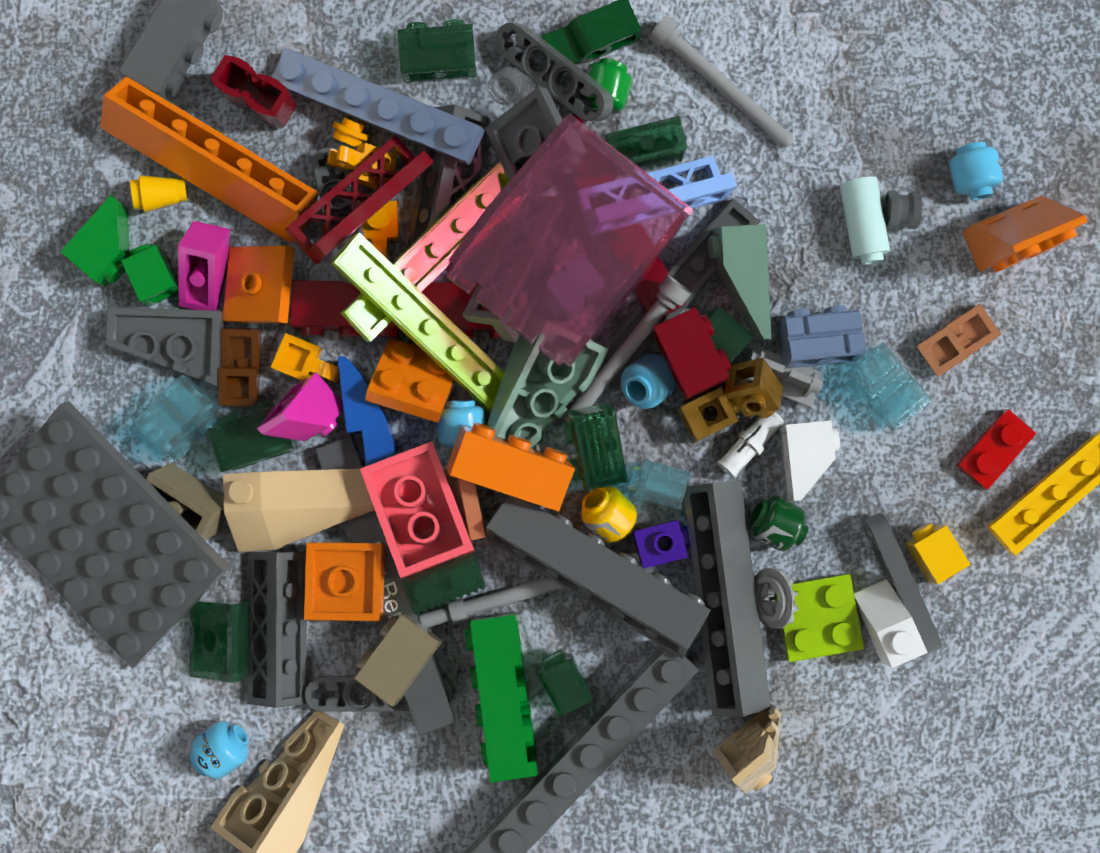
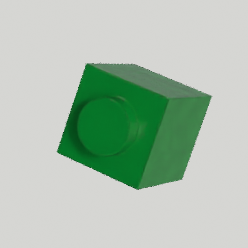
(151, 274)

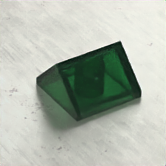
(219, 640)

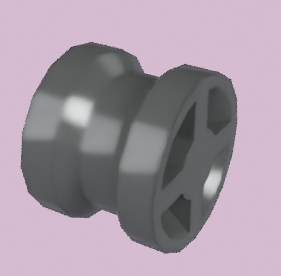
(902, 209)

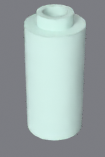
(865, 219)

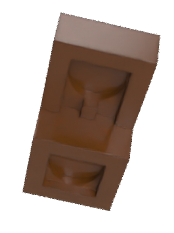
(240, 366)

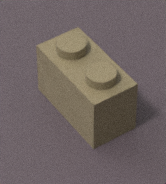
(190, 498)
(397, 658)

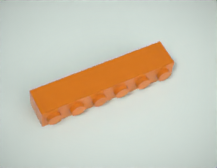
(205, 157)

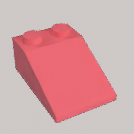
(417, 510)

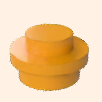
(349, 132)

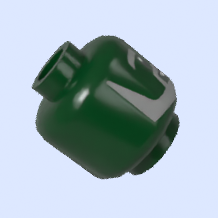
(778, 523)

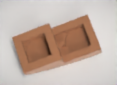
(958, 340)

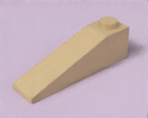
(286, 506)
(752, 751)
(280, 802)

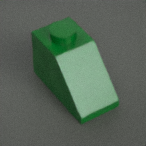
(102, 243)

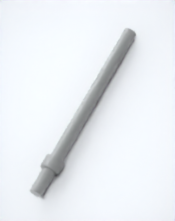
(459, 610)

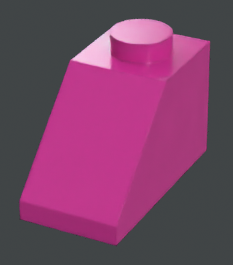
(202, 266)
(304, 411)

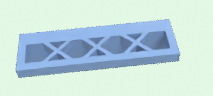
(699, 193)

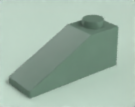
(742, 266)

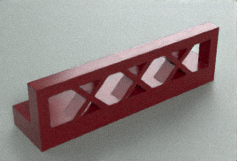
(370, 206)

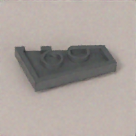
(169, 337)

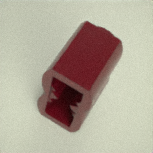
(254, 91)

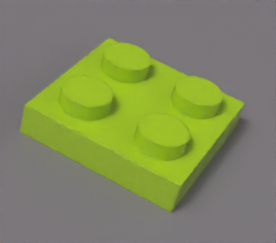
(825, 619)

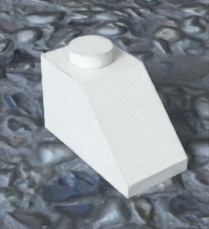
(807, 454)
(889, 624)

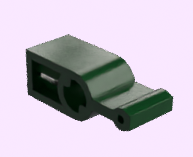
(596, 33)

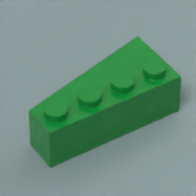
(503, 697)

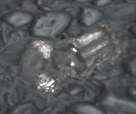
(522, 84)

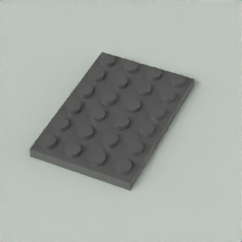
(103, 535)

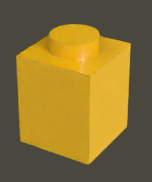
(936, 552)

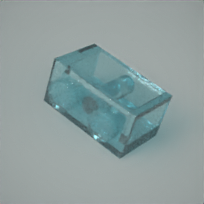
(658, 484)

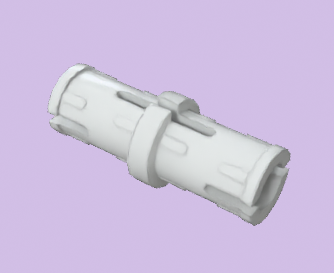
(749, 443)

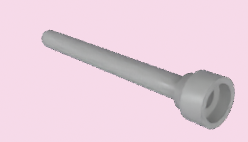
(668, 36)
(669, 296)

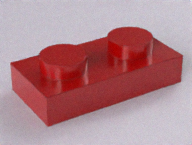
(996, 449)

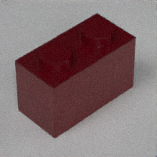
(691, 352)

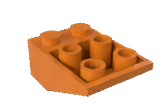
(1021, 233)

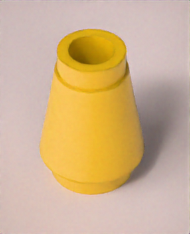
(157, 192)

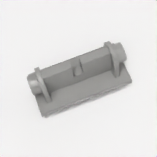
(798, 383)

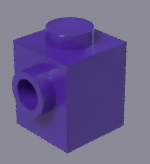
(661, 543)

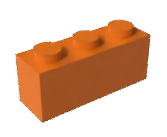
(510, 466)

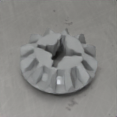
(772, 613)

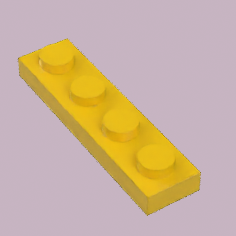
(1049, 498)

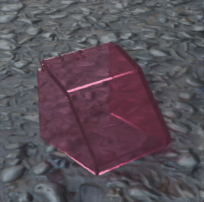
(567, 241)

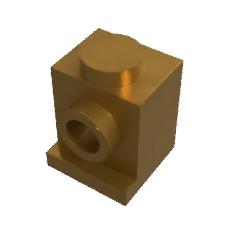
(755, 398)
(693, 414)

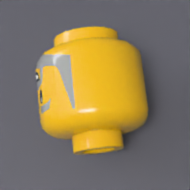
(608, 514)

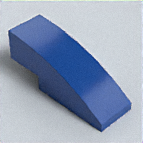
(365, 416)

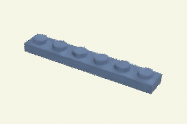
(378, 106)

